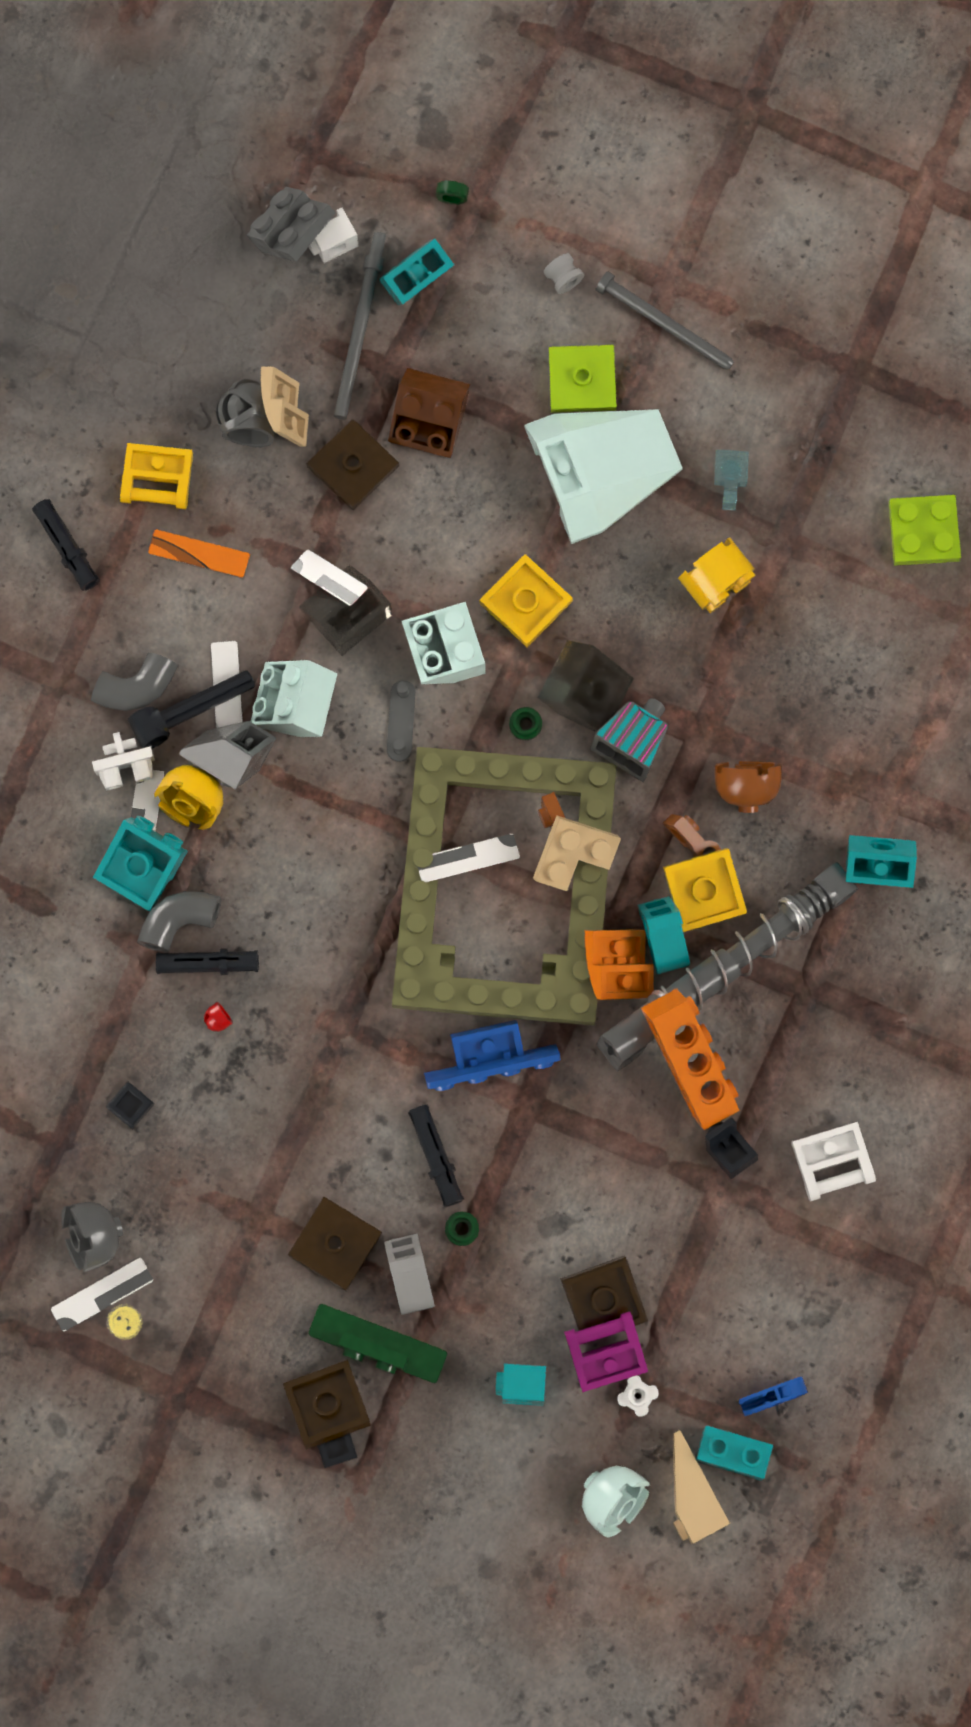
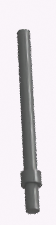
(372, 266)

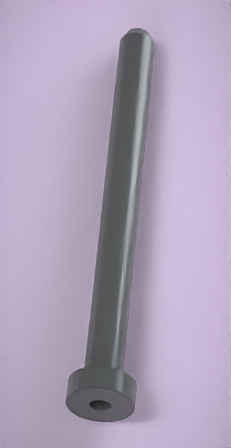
(608, 284)

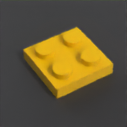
(526, 600)
(705, 889)

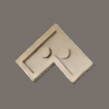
(567, 845)

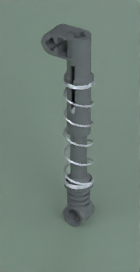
(797, 913)

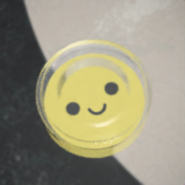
(124, 1321)

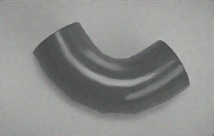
(138, 690)
(175, 912)

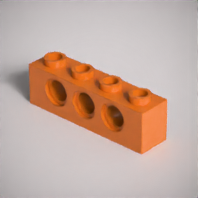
(664, 1019)

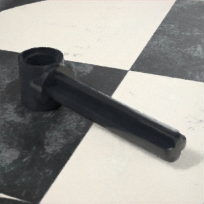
(153, 726)

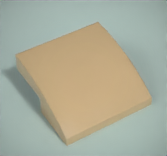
(281, 403)

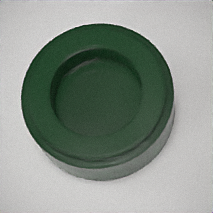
(452, 192)

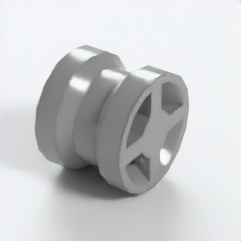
(563, 273)

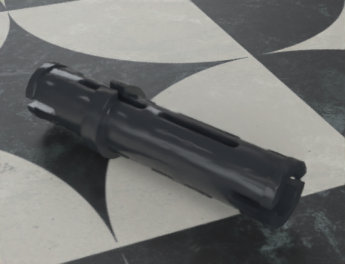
(71, 554)
(207, 962)
(441, 1169)

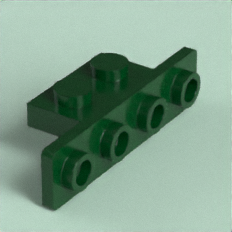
(377, 1343)

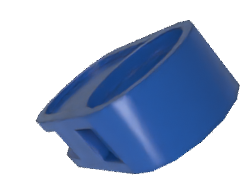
(773, 1396)

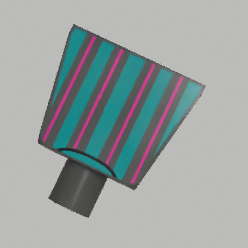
(632, 737)

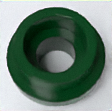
(525, 713)
(469, 1220)

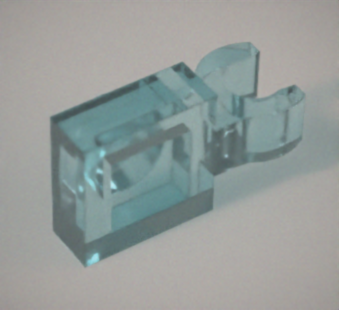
(730, 472)

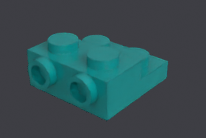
(140, 862)

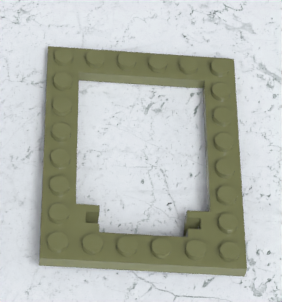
(565, 979)

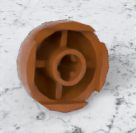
(748, 783)

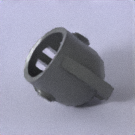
(243, 415)

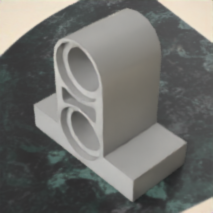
(409, 1274)

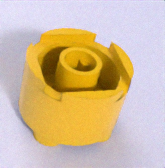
(716, 574)

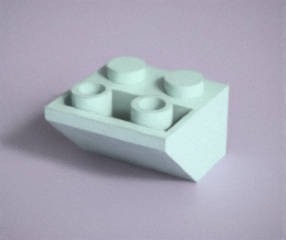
(444, 645)
(294, 698)

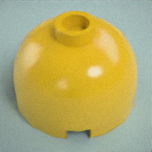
(190, 796)

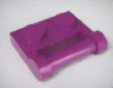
(609, 1362)

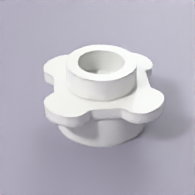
(628, 1398)

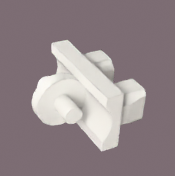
(109, 767)

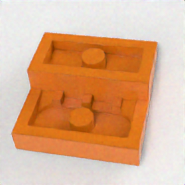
(618, 964)

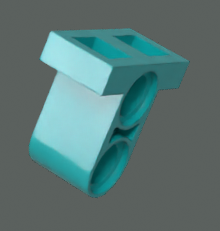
(664, 934)

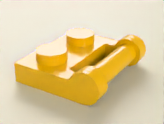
(157, 465)

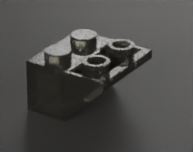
(346, 624)

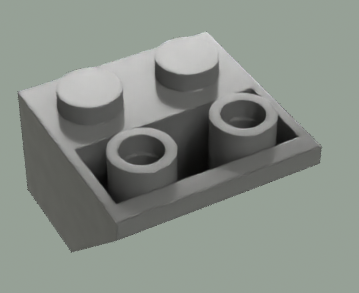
(230, 752)

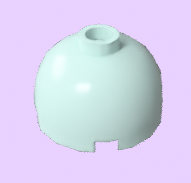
(612, 1497)

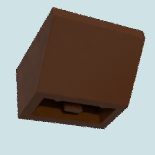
(428, 412)

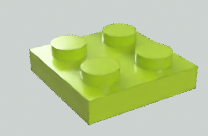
(924, 530)

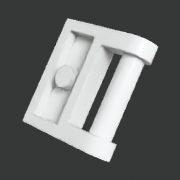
(829, 1150)

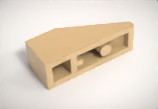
(695, 1502)

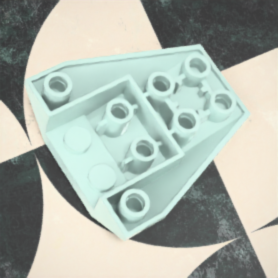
(602, 464)

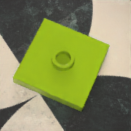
(582, 378)

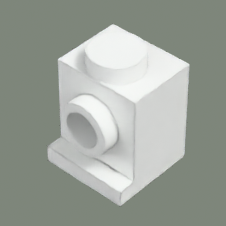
(335, 238)

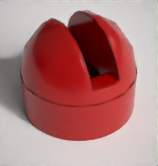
(217, 1018)

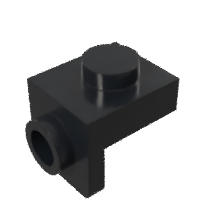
(729, 1148)

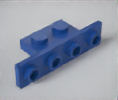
(488, 1053)

